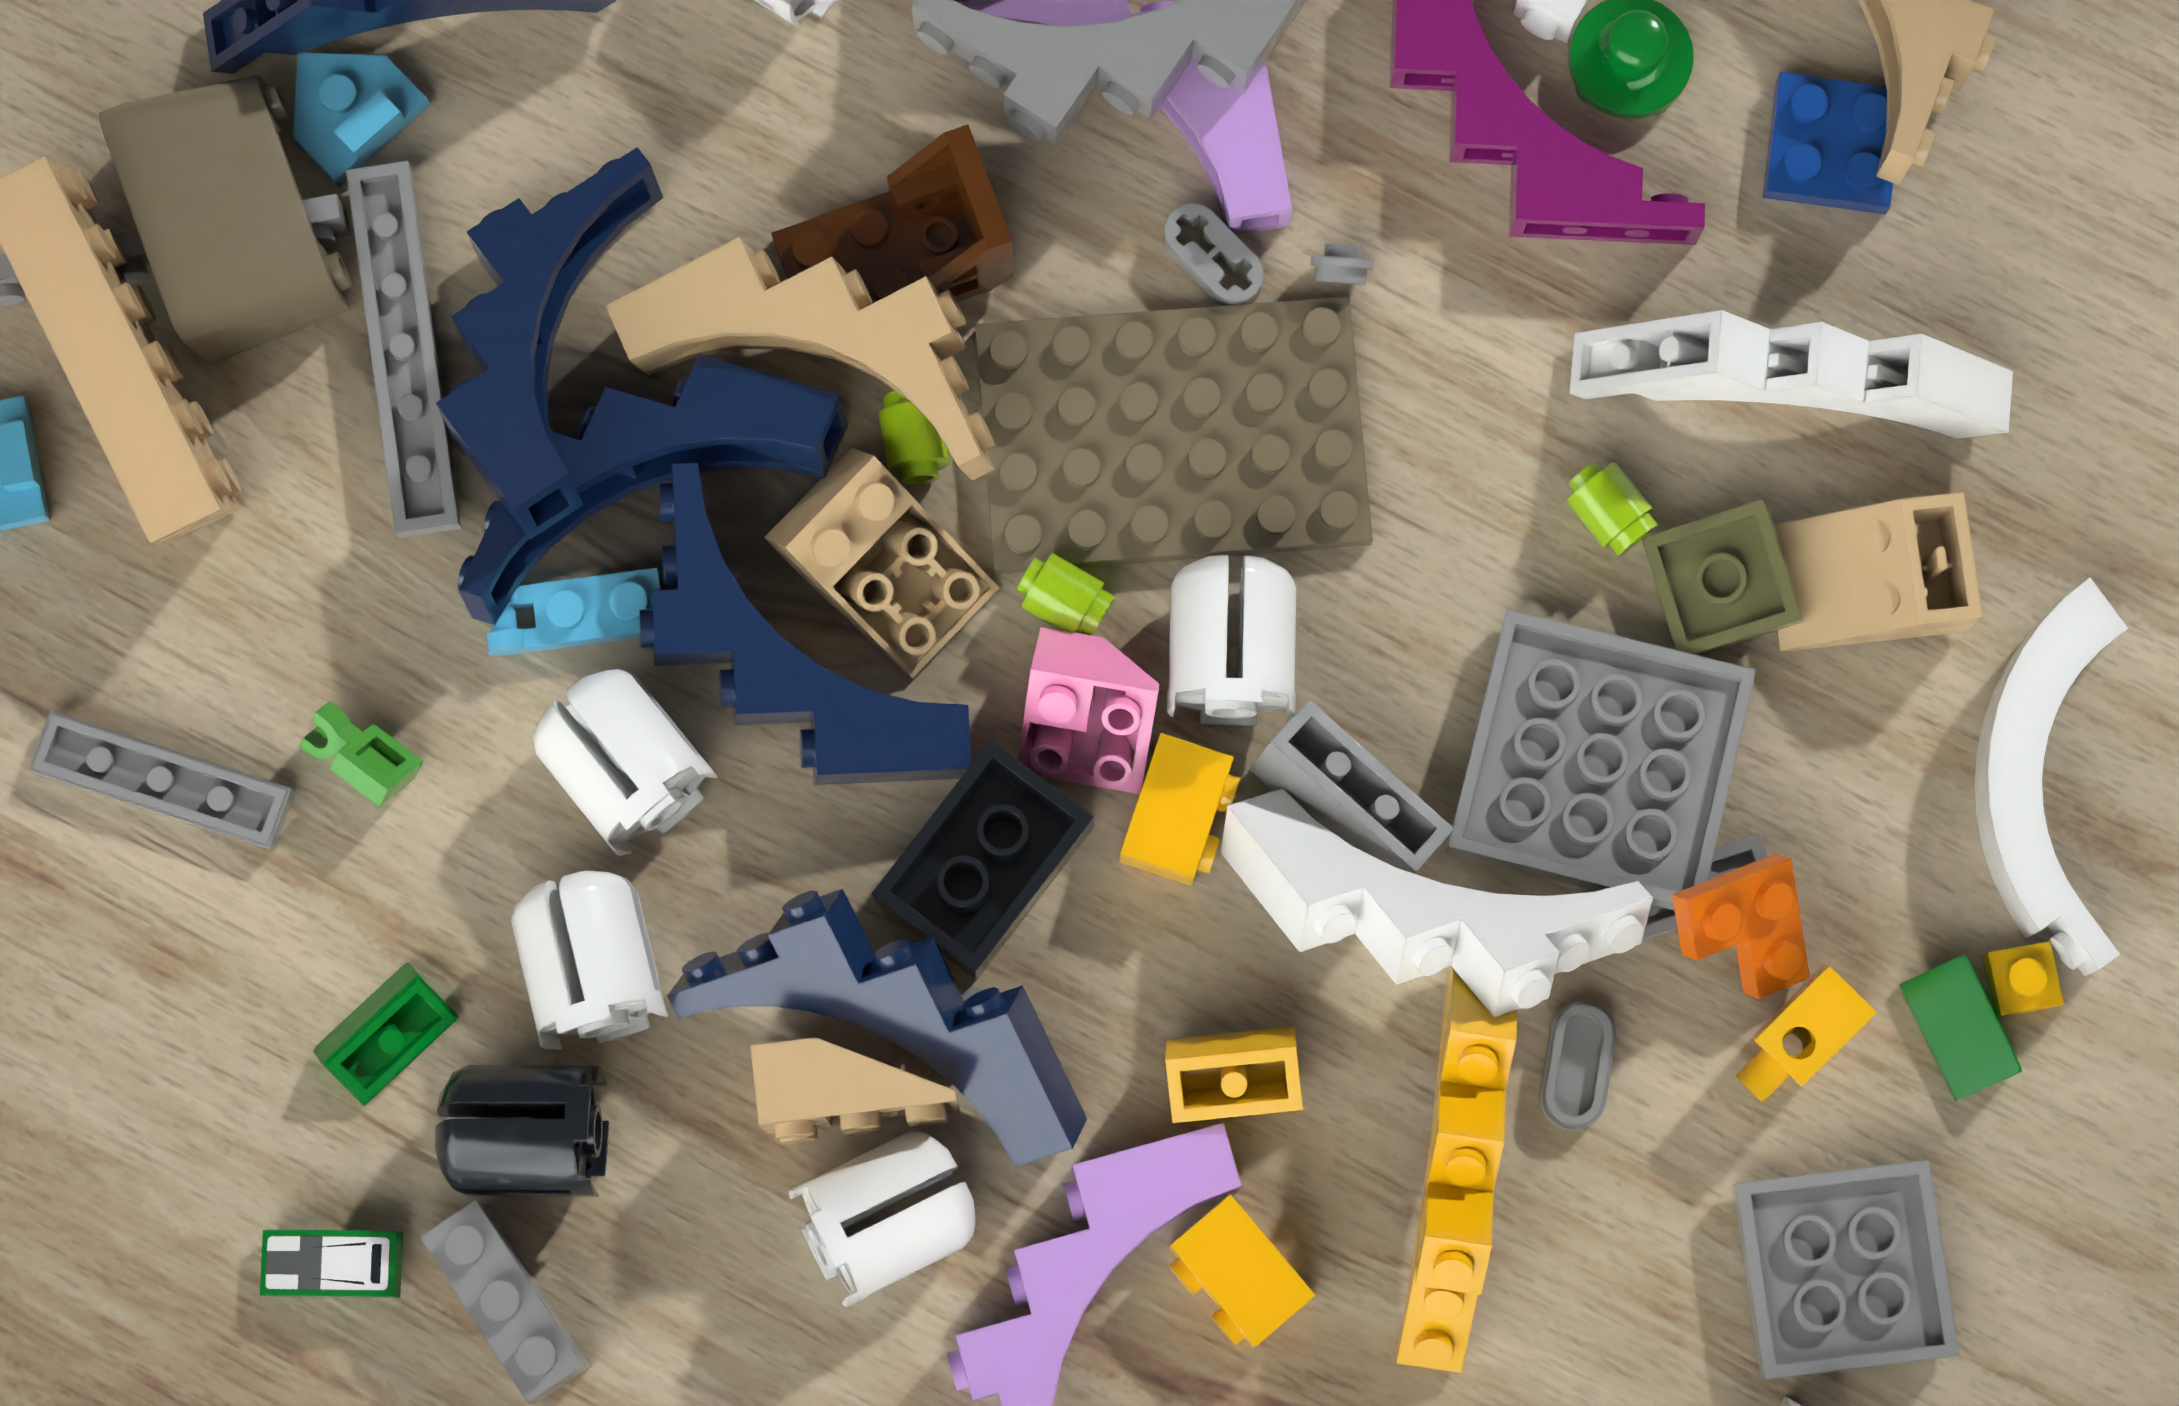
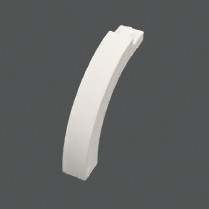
(2012, 773)

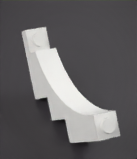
(1799, 365)

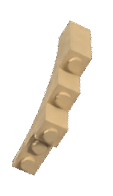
(1923, 55)
(737, 303)

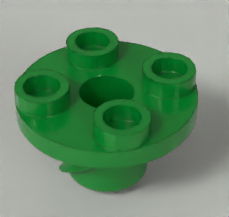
(1630, 58)

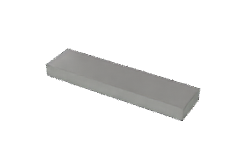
(162, 780)

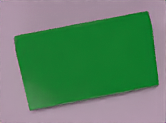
(1960, 1027)
(385, 1034)

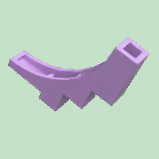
(1227, 128)
(1123, 1203)

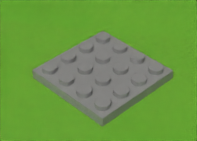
(1600, 759)

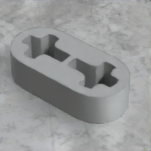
(1223, 246)

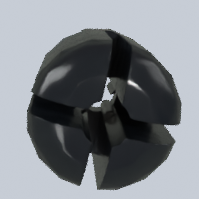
(522, 1130)

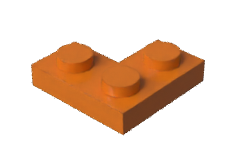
(1754, 911)

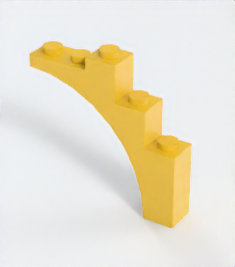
(1459, 1180)

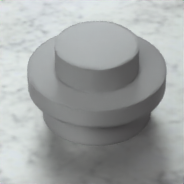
(1342, 265)

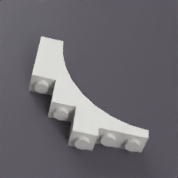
(1417, 926)

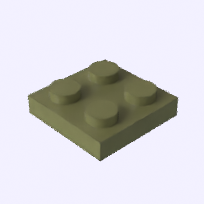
(1722, 579)

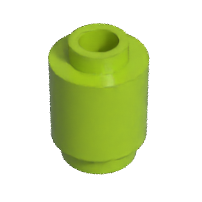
(910, 442)
(1611, 506)
(1064, 595)

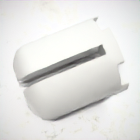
(1264, 642)
(620, 757)
(587, 958)
(899, 1242)

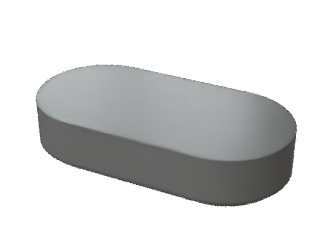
(1577, 1066)

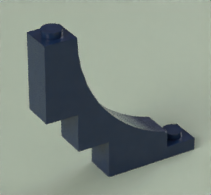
(248, 28)

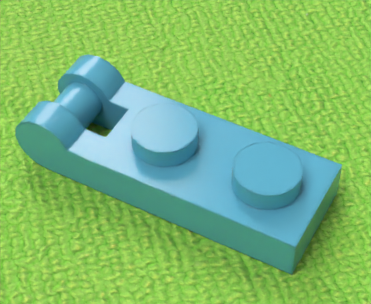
(575, 612)

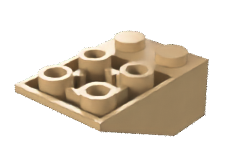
(882, 561)
(1881, 573)
(823, 1085)

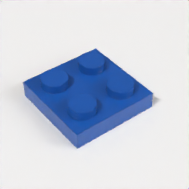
(1827, 144)

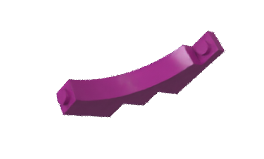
(1556, 179)

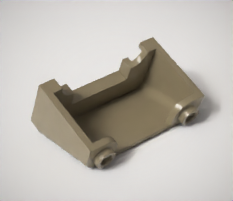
(223, 215)

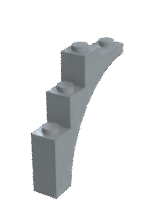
(1134, 60)

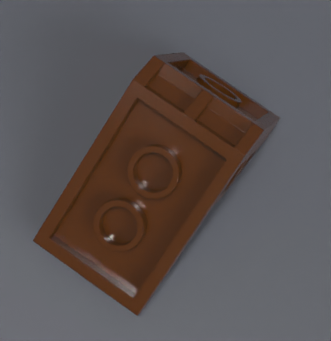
(930, 223)

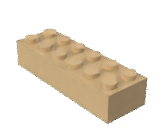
(110, 352)

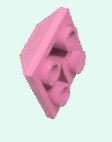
(1087, 713)

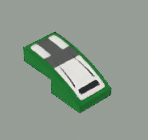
(331, 1263)

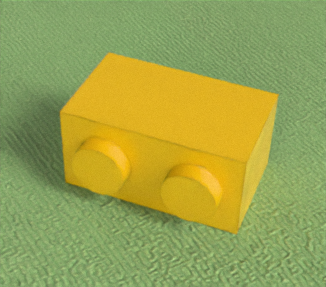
(1178, 810)
(1233, 1074)
(1239, 1273)

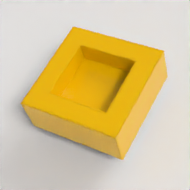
(2023, 979)

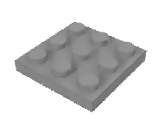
(1845, 1270)

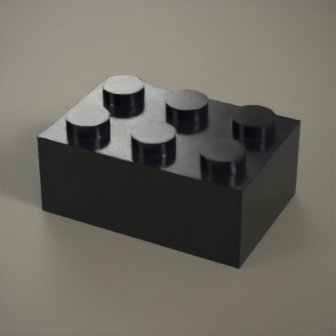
(983, 859)

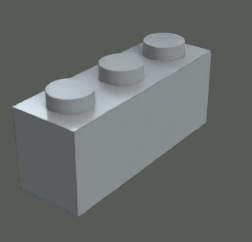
(1350, 791)
(505, 1302)

